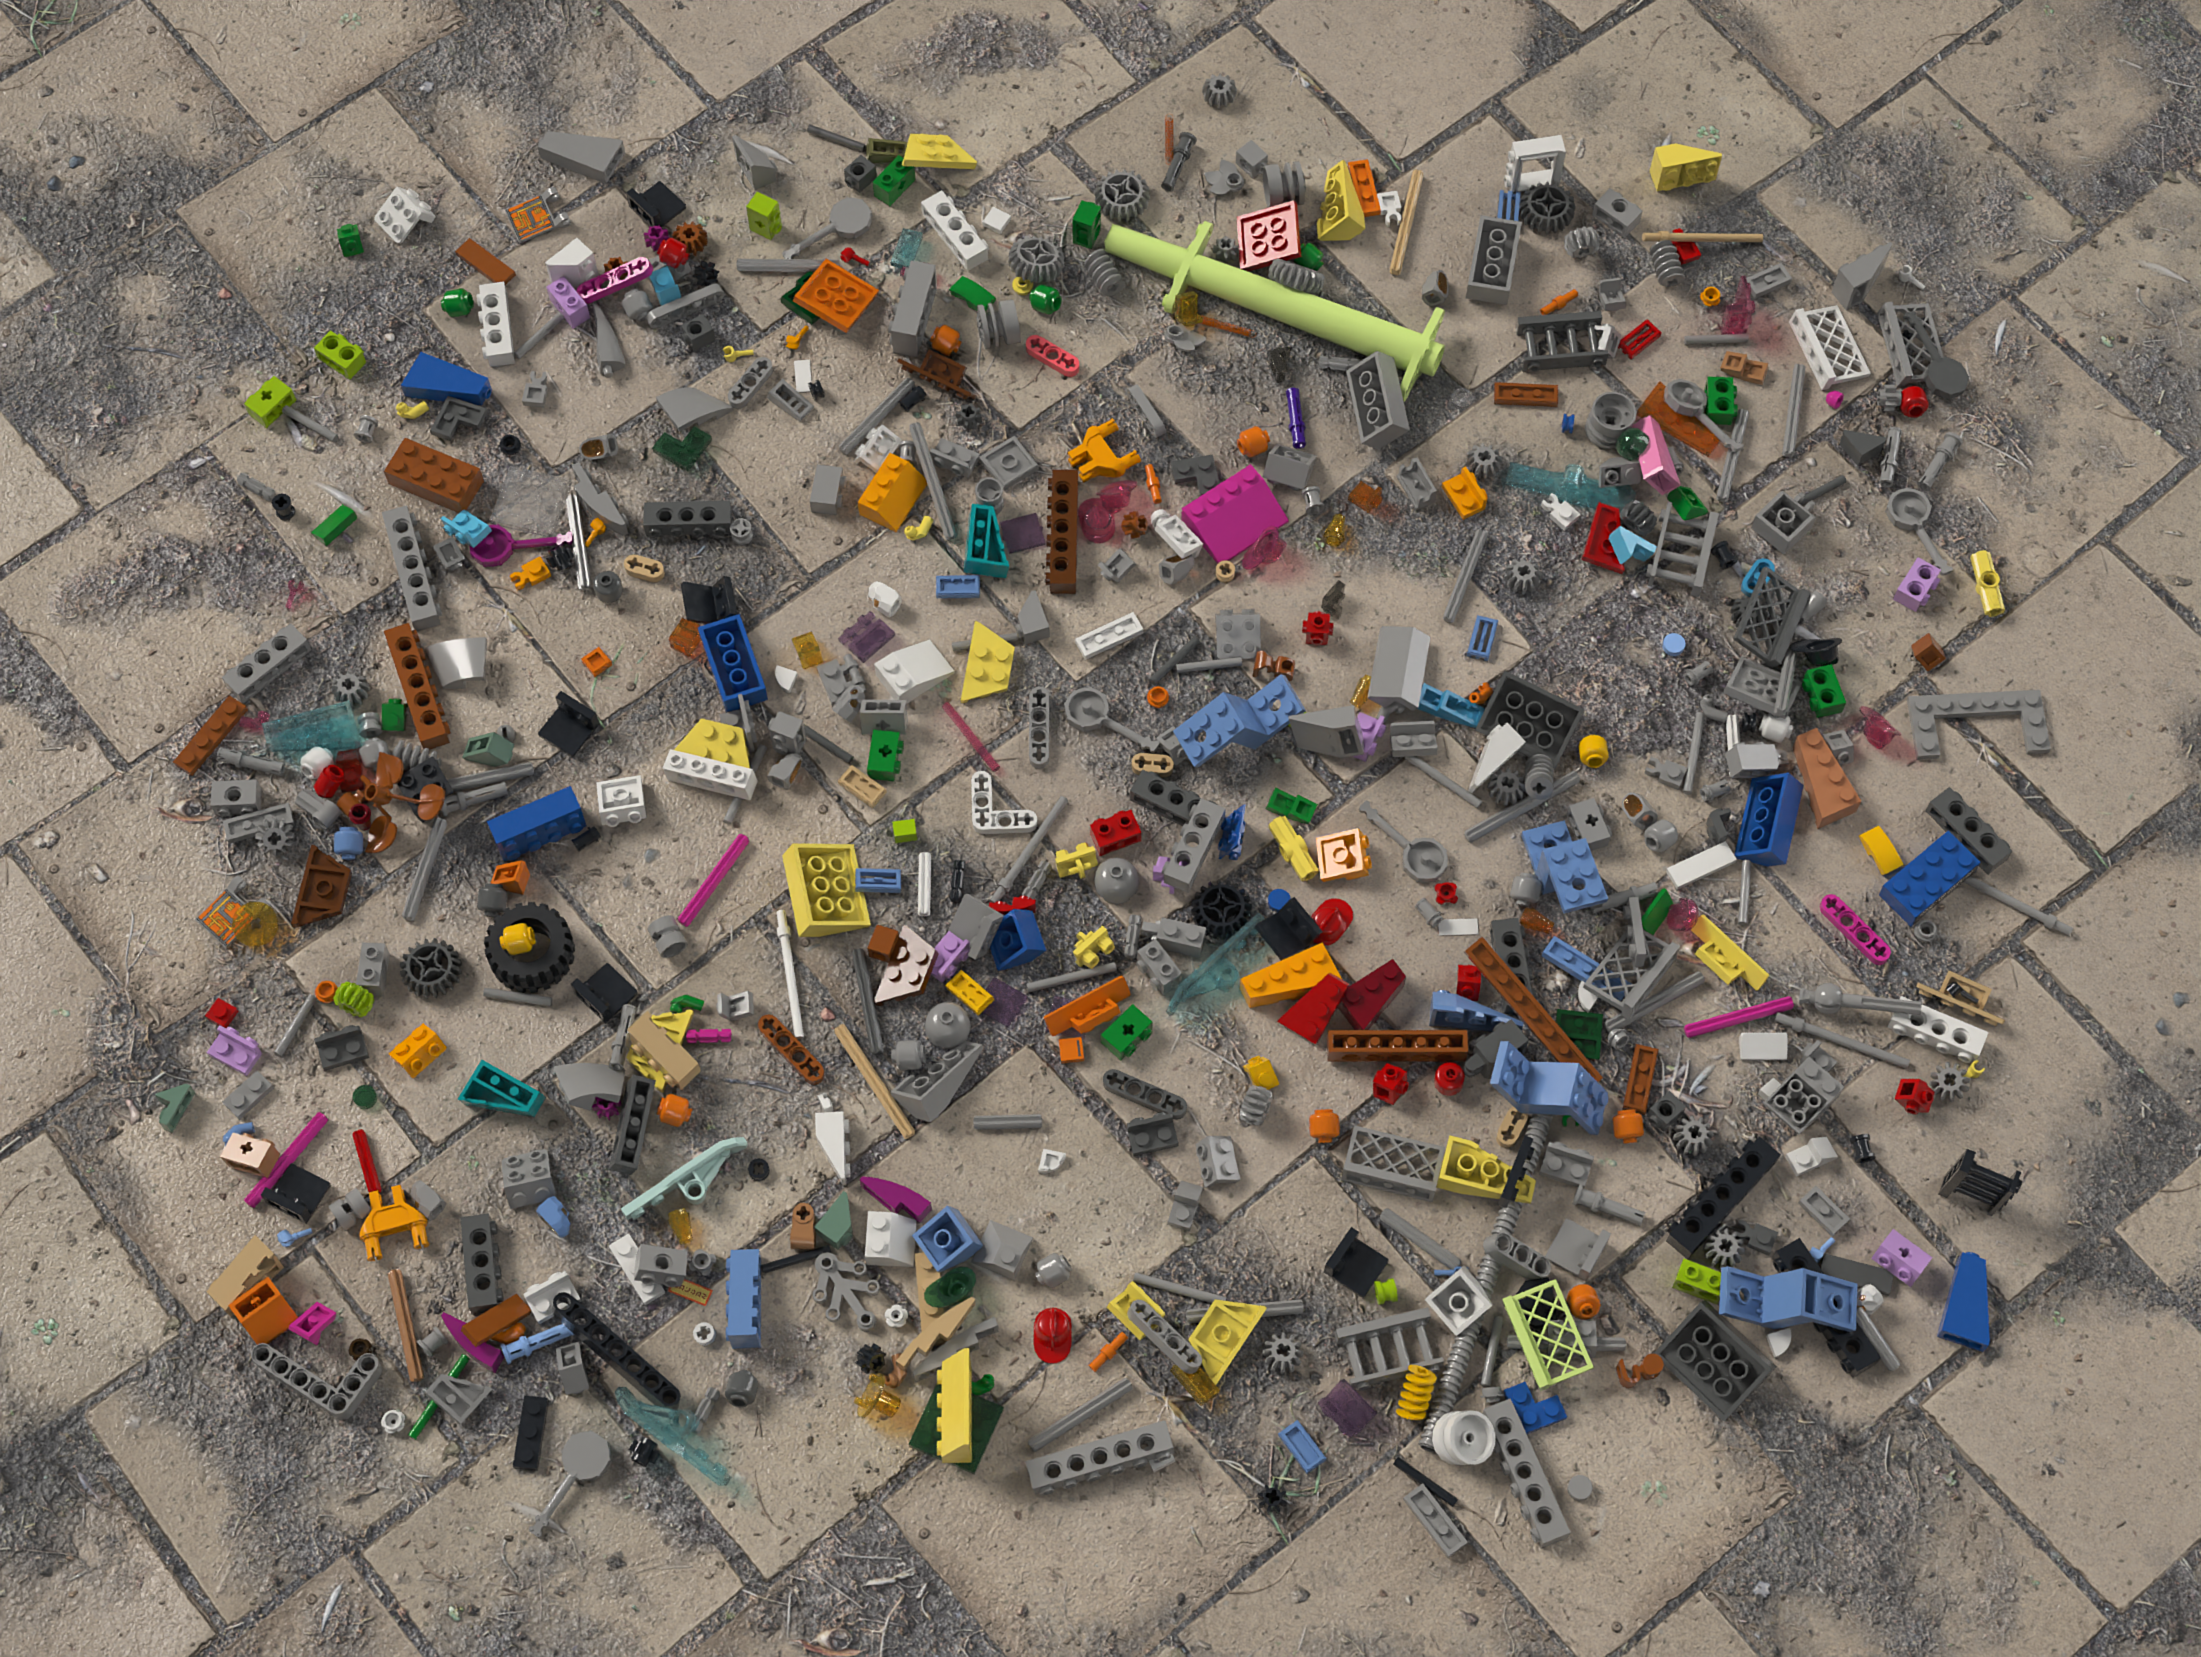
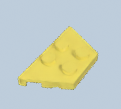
(936, 152)
(987, 664)
(717, 742)
(677, 1027)
(1223, 1333)

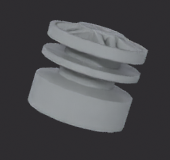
(1284, 185)
(998, 324)
(1608, 418)

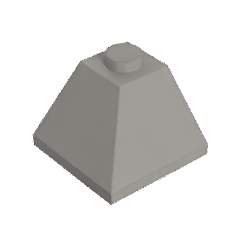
(754, 163)
(1002, 1250)

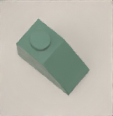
(489, 749)
(836, 1223)

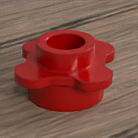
(1446, 887)

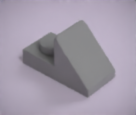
(1185, 1205)

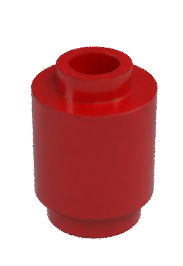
(329, 781)

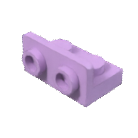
(1371, 729)
(951, 952)
(234, 1050)

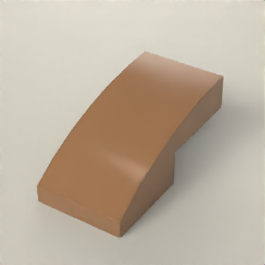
(1744, 369)

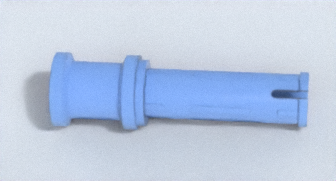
(525, 1345)

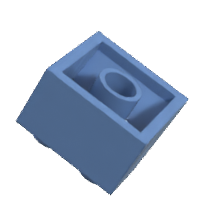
(947, 1239)

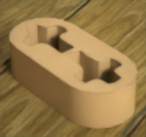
(644, 568)
(1153, 763)
(1507, 1124)

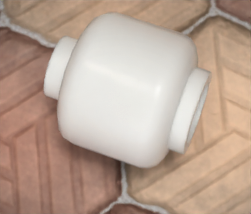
(1775, 728)
(315, 761)

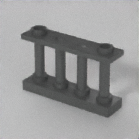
(1561, 323)

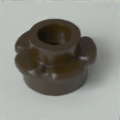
(356, 1345)

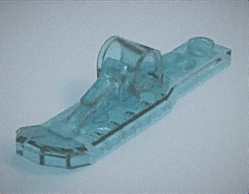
(1569, 486)
(1209, 973)
(665, 1426)

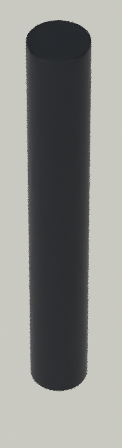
(794, 1259)
(1422, 1479)

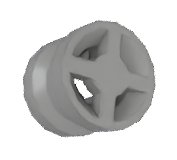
(737, 528)
(369, 725)

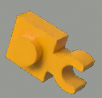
(533, 572)

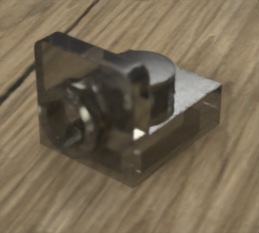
(1278, 363)
(1332, 599)

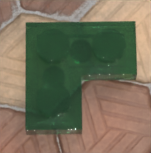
(683, 453)

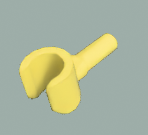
(734, 354)
(1972, 1072)

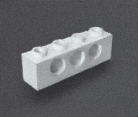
(968, 255)
(503, 351)
(710, 774)
(1950, 1028)

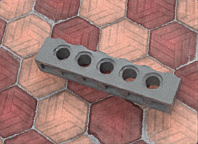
(395, 522)
(1087, 1453)
(1544, 1534)

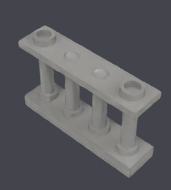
(1698, 562)
(1371, 1331)

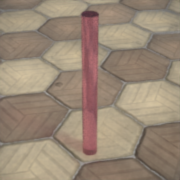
(974, 741)

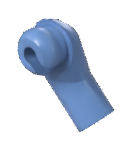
(239, 1129)

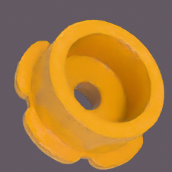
(1710, 292)

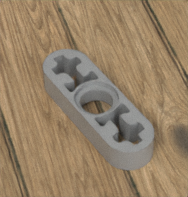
(751, 373)
(1146, 411)

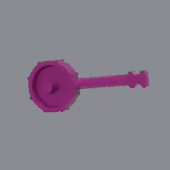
(499, 546)

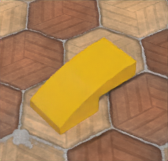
(1882, 850)

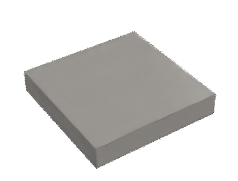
(1009, 462)

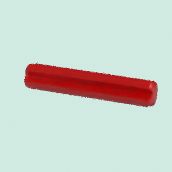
(366, 1161)

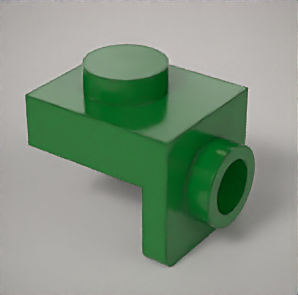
(350, 240)
(394, 715)

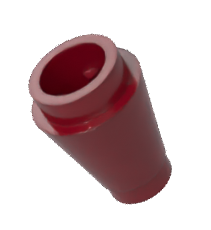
(361, 816)

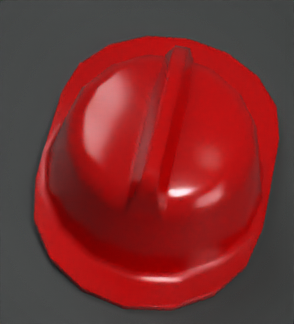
(1333, 919)
(1052, 1335)

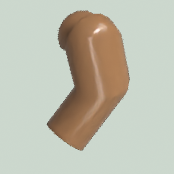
(897, 1375)

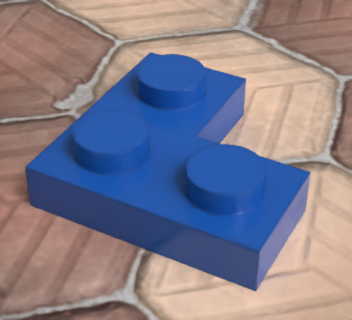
(1531, 1414)

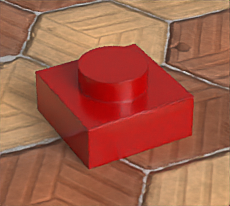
(221, 1013)

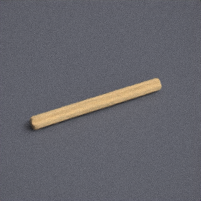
(1406, 222)
(874, 1081)

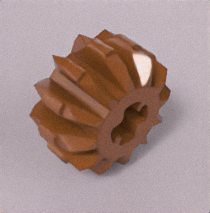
(693, 236)

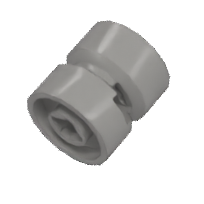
(990, 493)
(667, 937)
(358, 1205)

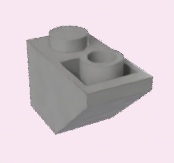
(1619, 472)

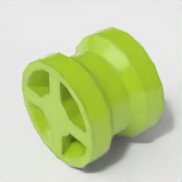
(1385, 1291)

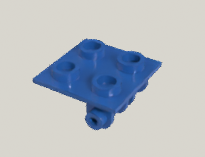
(1233, 832)

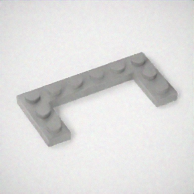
(1929, 707)

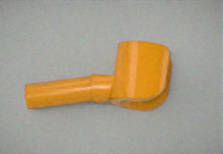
(794, 342)
(599, 528)

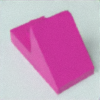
(313, 1322)

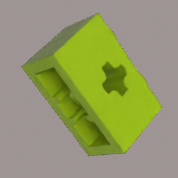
(764, 216)
(269, 401)

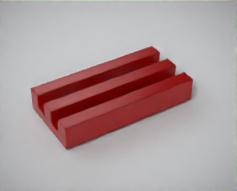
(1628, 349)

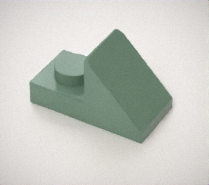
(177, 1101)

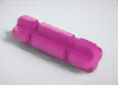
(708, 1035)

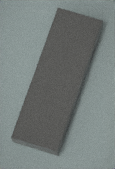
(1857, 1273)

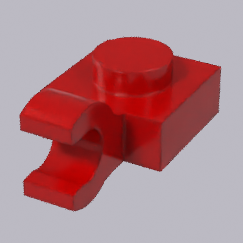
(1686, 250)

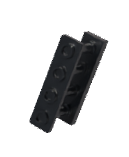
(1980, 1183)

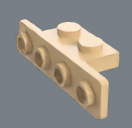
(1973, 988)

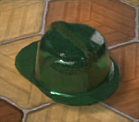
(951, 1288)

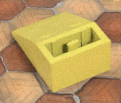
(1683, 166)

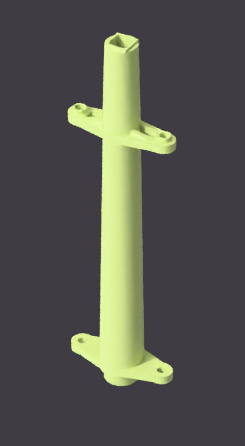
(1323, 318)

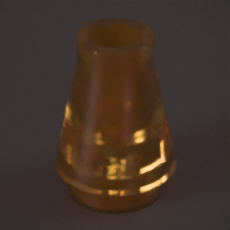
(1534, 920)

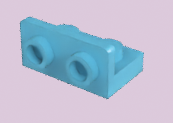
(466, 528)

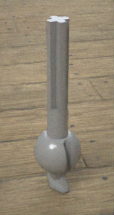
(1829, 1000)

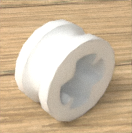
(710, 1337)

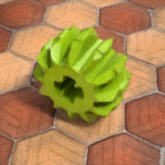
(353, 999)

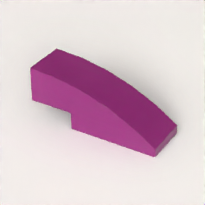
(897, 1197)
(483, 1354)

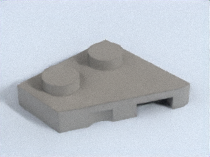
(456, 1396)

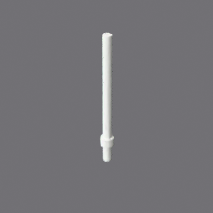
(784, 934)

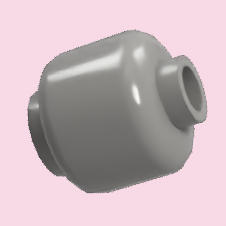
(637, 304)
(370, 752)
(1661, 836)
(1526, 889)
(909, 1055)
(1053, 1270)

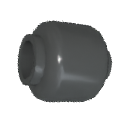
(607, 586)
(492, 899)
(741, 1388)

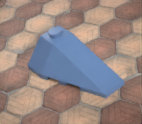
(1461, 1013)

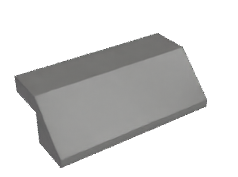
(1399, 666)

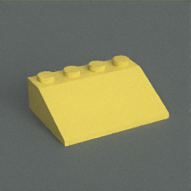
(824, 889)
(956, 1408)

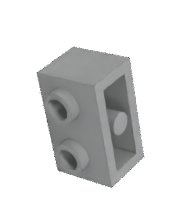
(787, 734)

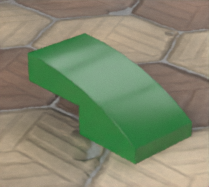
(972, 293)
(1292, 807)

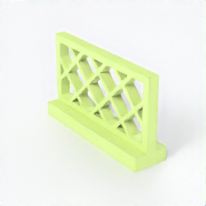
(1528, 1343)

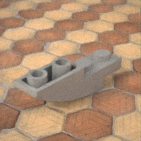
(598, 503)

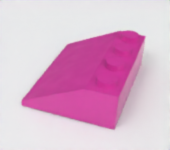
(1233, 514)

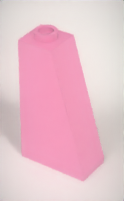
(1656, 460)

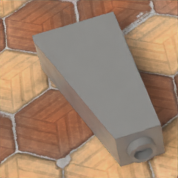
(583, 154)

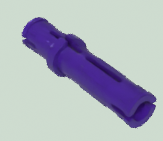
(1296, 424)

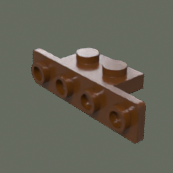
(941, 369)

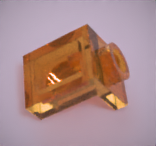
(1366, 497)

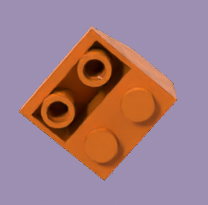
(263, 1312)

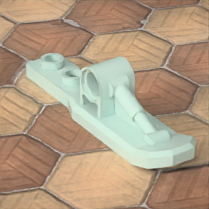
(695, 1173)

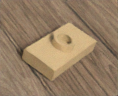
(862, 786)

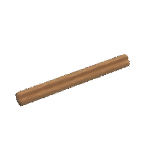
(405, 1325)

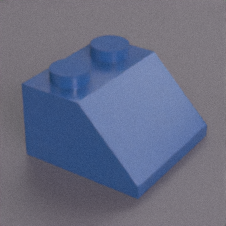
(1017, 940)

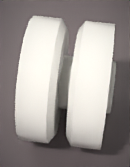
(1463, 1438)

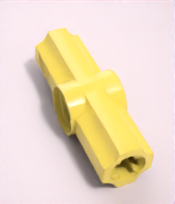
(1989, 594)
(1293, 848)

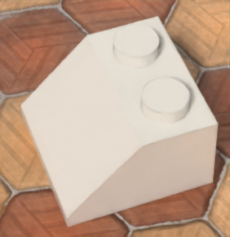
(573, 262)
(890, 1239)
(1459, 1300)

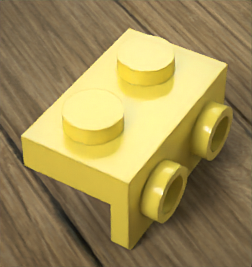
(1121, 1304)

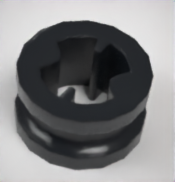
(816, 390)
(1748, 722)
(753, 1163)

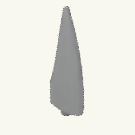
(608, 348)

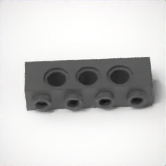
(679, 511)
(1951, 800)
(1162, 804)
(1512, 931)
(632, 1125)
(473, 1228)

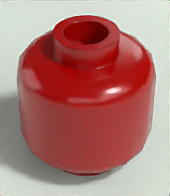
(673, 253)
(1913, 402)
(1449, 1079)

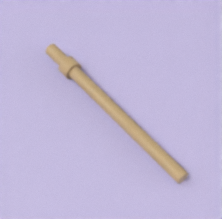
(1701, 237)

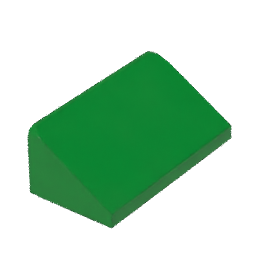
(1686, 503)
(334, 525)
(1656, 912)

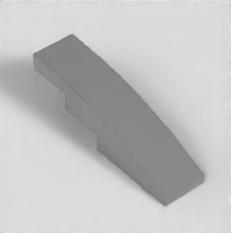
(966, 1339)

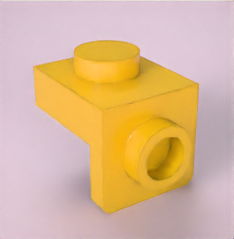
(1261, 1072)

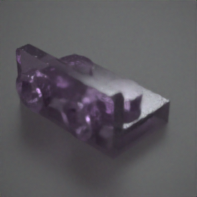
(1347, 1409)

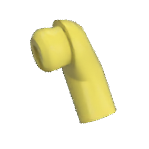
(411, 412)
(914, 533)

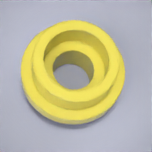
(1022, 289)

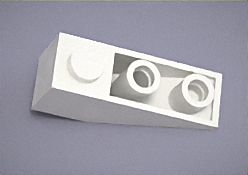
(831, 1139)

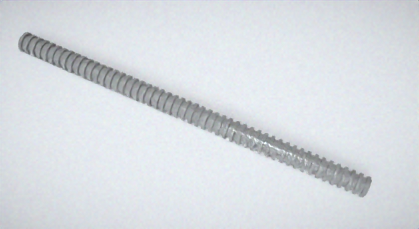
(1487, 1275)

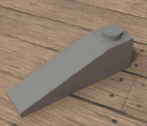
(934, 1088)

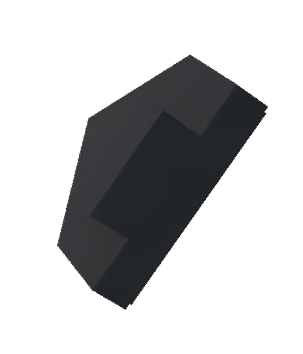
(1542, 1309)

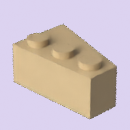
(662, 1052)
(244, 1272)

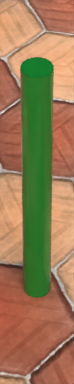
(432, 1406)

